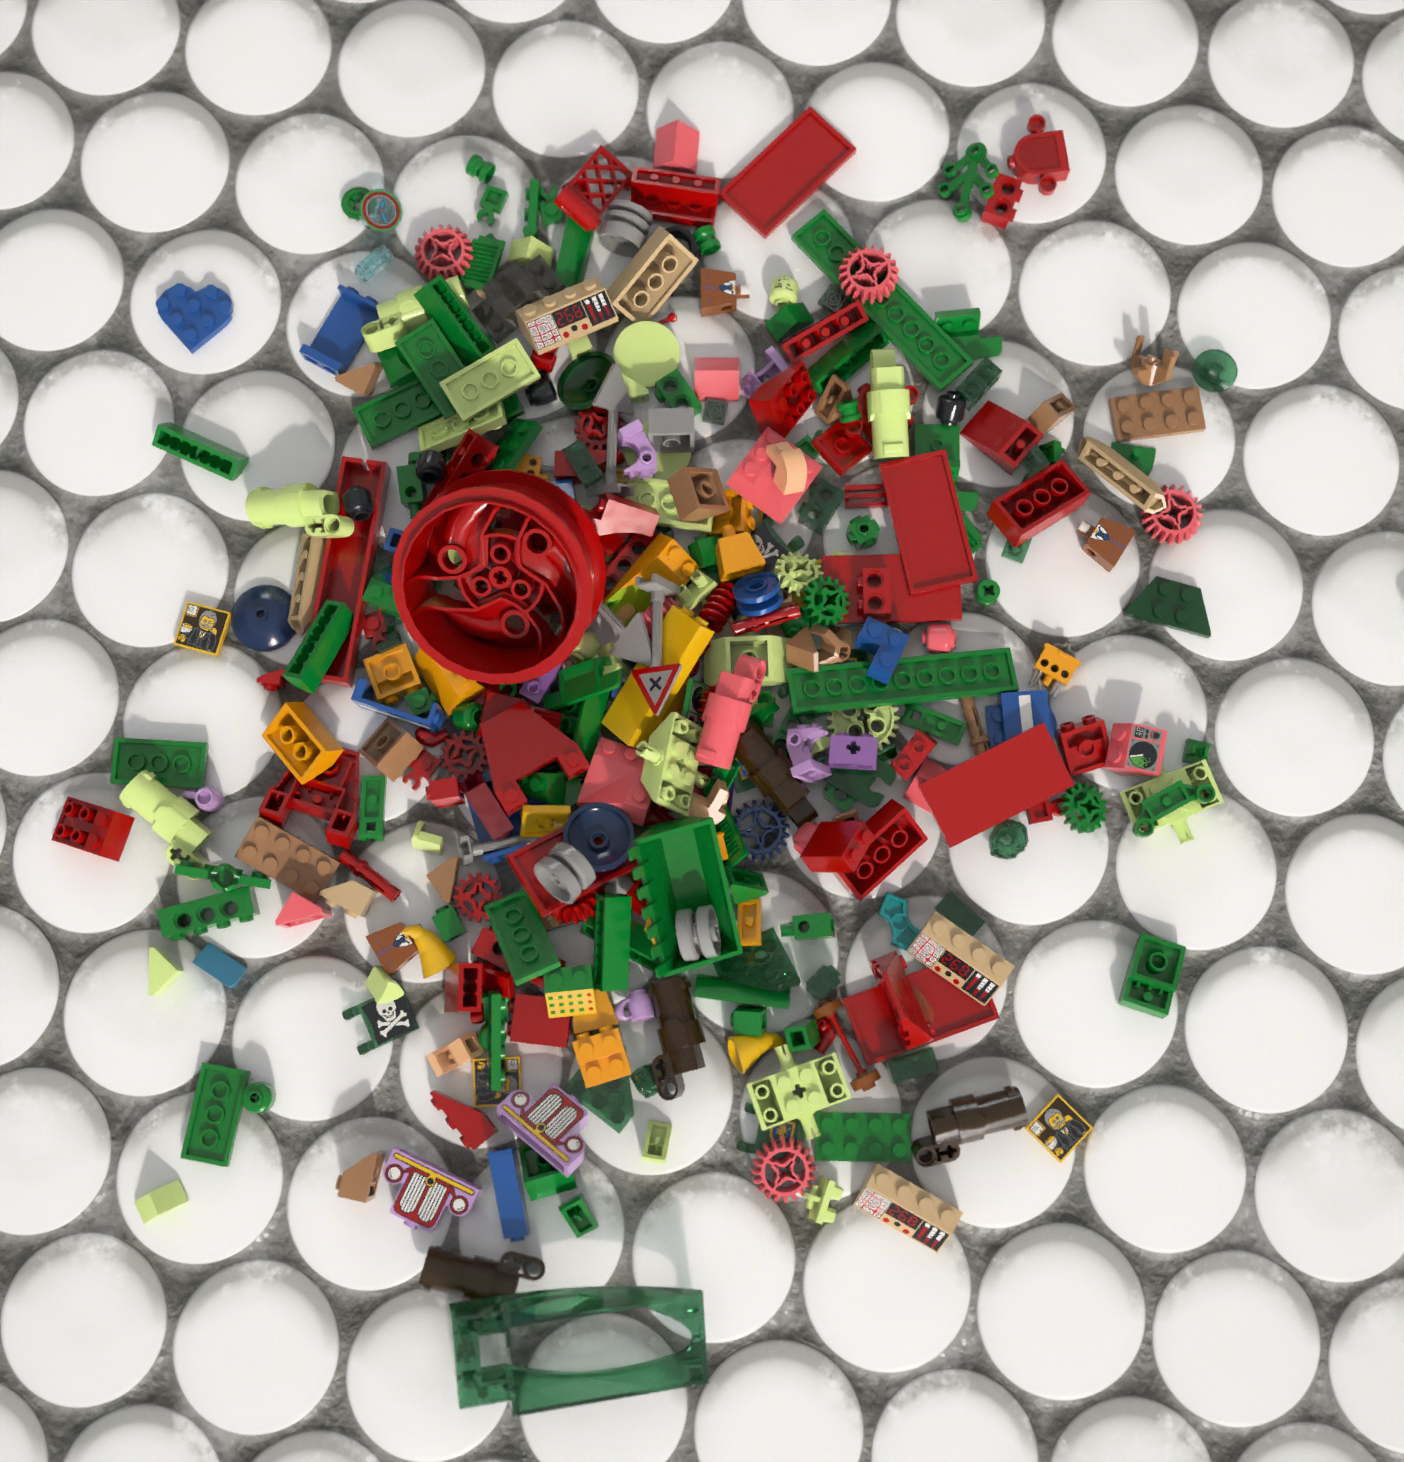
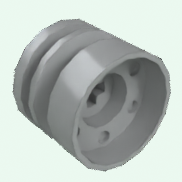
(625, 228)

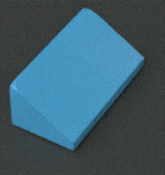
(220, 965)

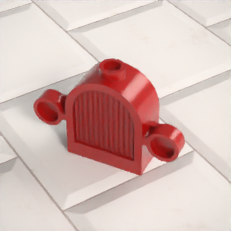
(1040, 157)
(854, 428)

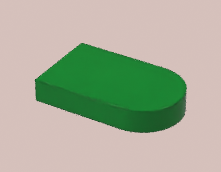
(887, 753)

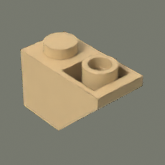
(350, 895)

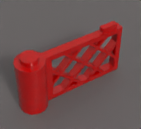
(579, 204)

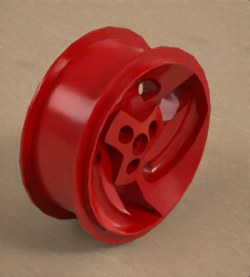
(475, 634)

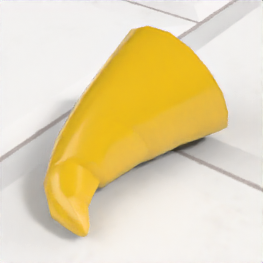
(432, 950)
(747, 1049)

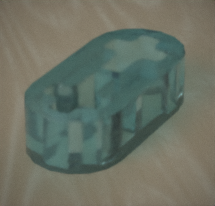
(374, 263)

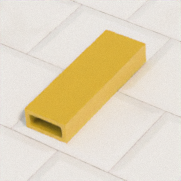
(682, 643)

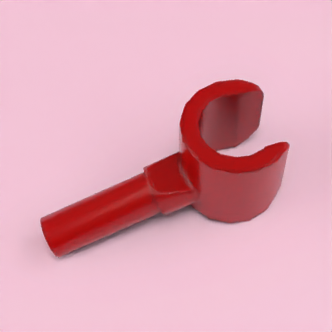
(477, 1017)

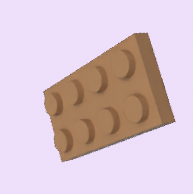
(1157, 414)
(287, 859)

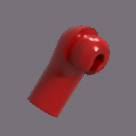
(429, 739)
(826, 1033)

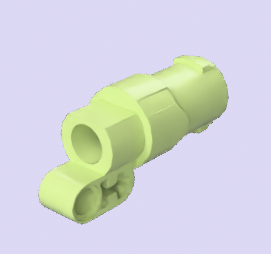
(402, 316)
(888, 406)
(299, 507)
(170, 815)

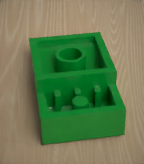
(1152, 975)

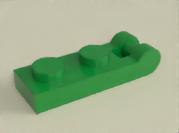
(532, 213)
(933, 723)
(372, 807)

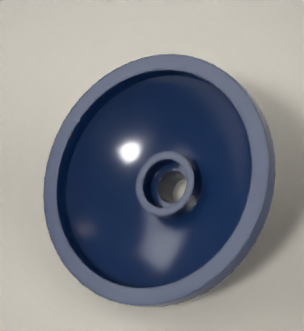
(267, 632)
(603, 823)

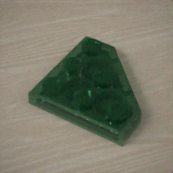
(760, 966)
(608, 1101)

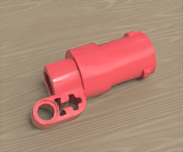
(729, 711)

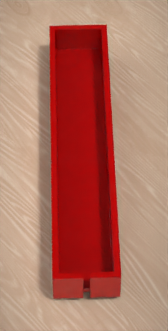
(351, 561)

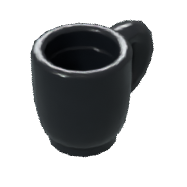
(541, 391)

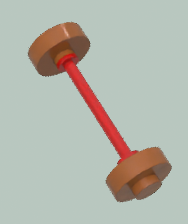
(865, 1080)

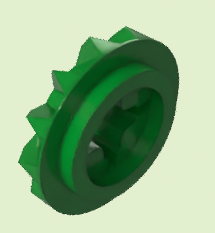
(352, 195)

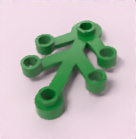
(968, 178)

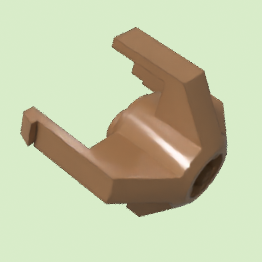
(1150, 369)
(833, 647)

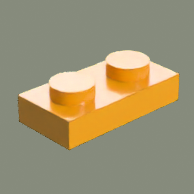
(750, 922)

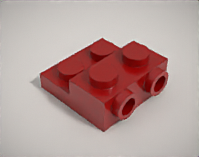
(1083, 744)

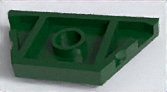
(1172, 606)

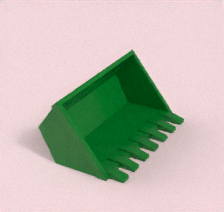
(679, 871)

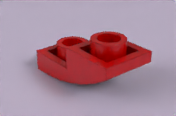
(272, 680)
(497, 980)

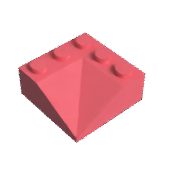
(755, 478)
(616, 780)

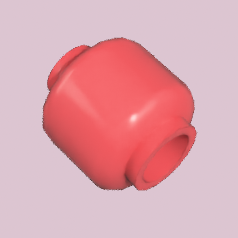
(939, 638)
(803, 835)

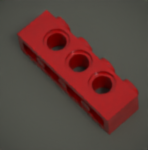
(822, 332)
(461, 461)
(626, 556)
(484, 949)

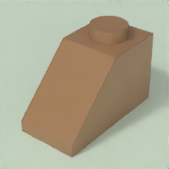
(1051, 413)

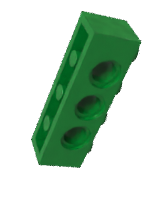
(171, 917)

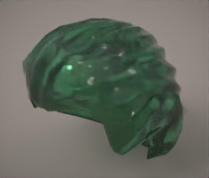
(1008, 839)

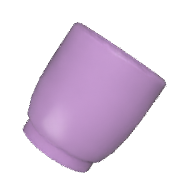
(206, 799)
(639, 1007)

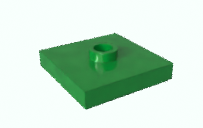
(937, 437)

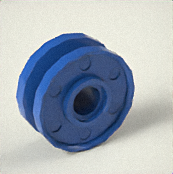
(758, 593)

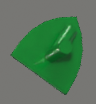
(1139, 456)

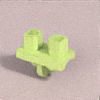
(697, 591)
(819, 1199)

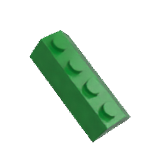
(582, 725)

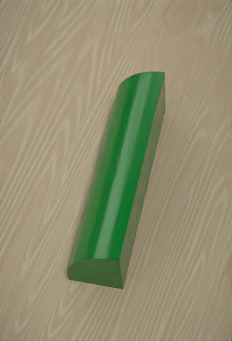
(574, 254)
(454, 320)
(847, 355)
(199, 450)
(319, 646)
(612, 941)
(639, 943)
(718, 989)

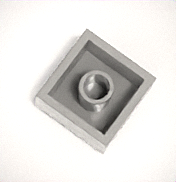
(671, 429)

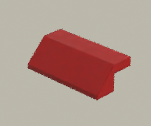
(676, 196)

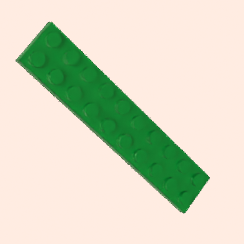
(899, 315)
(912, 681)

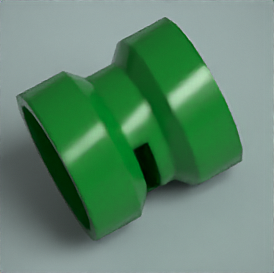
(480, 169)
(706, 238)

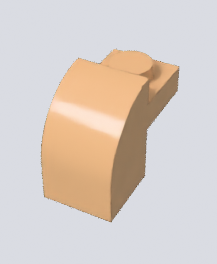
(790, 467)
(712, 805)
(455, 1054)

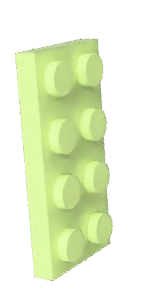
(489, 380)
(449, 433)
(657, 494)

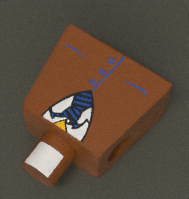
(720, 292)
(1105, 541)
(392, 947)

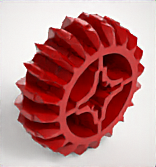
(578, 909)

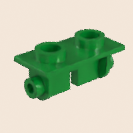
(722, 774)

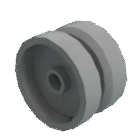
(564, 872)
(698, 933)

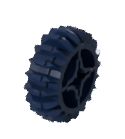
(747, 833)

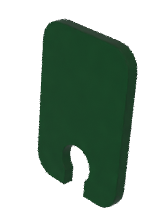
(856, 781)

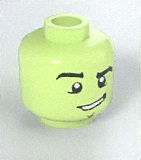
(783, 291)

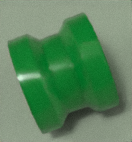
(848, 410)
(984, 596)

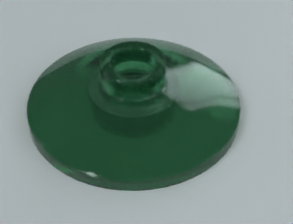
(1218, 362)

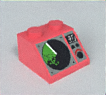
(1135, 750)

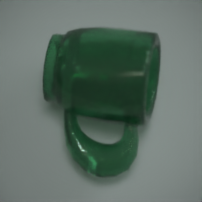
(644, 1080)

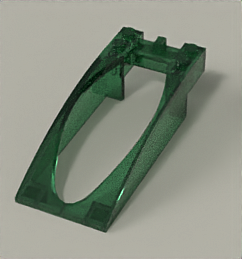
(547, 1390)

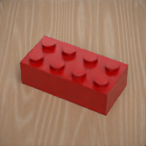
(1038, 503)
(894, 841)

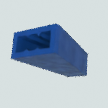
(509, 1192)

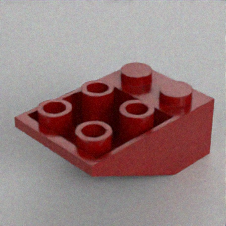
(783, 400)
(1001, 436)
(93, 828)

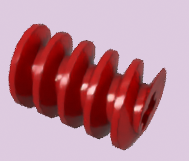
(719, 606)

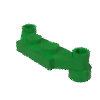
(1167, 802)

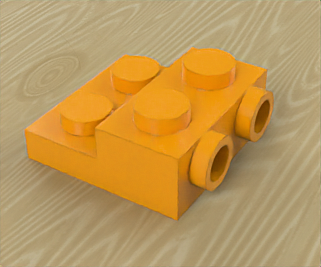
(739, 515)
(393, 675)
(601, 1056)

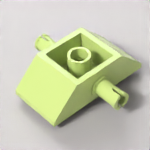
(726, 651)
(670, 763)
(1193, 774)
(821, 1087)

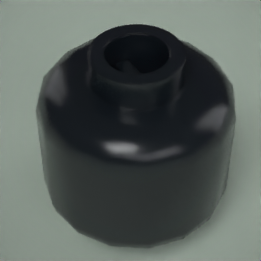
(950, 408)
(430, 467)
(358, 503)

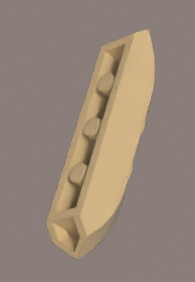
(1121, 474)
(306, 582)

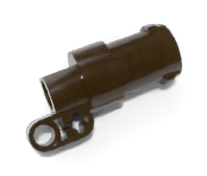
(771, 774)
(678, 1034)
(967, 1121)
(474, 1276)

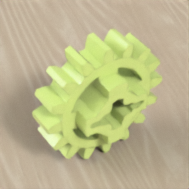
(796, 571)

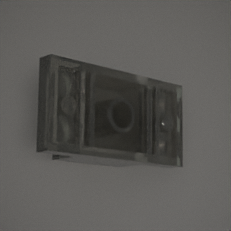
(514, 290)

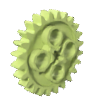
(882, 714)

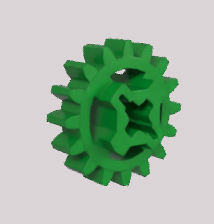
(817, 597)
(1084, 808)

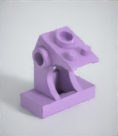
(775, 366)
(633, 437)
(803, 763)

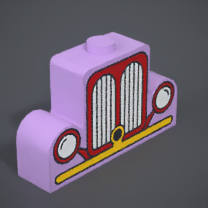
(548, 1125)
(426, 1190)

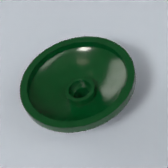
(583, 379)

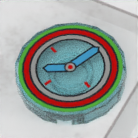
(380, 211)

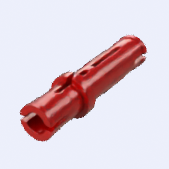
(775, 617)
(373, 878)

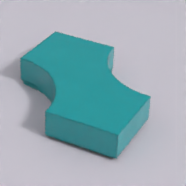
(894, 911)

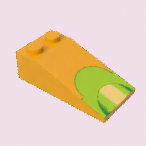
(661, 557)

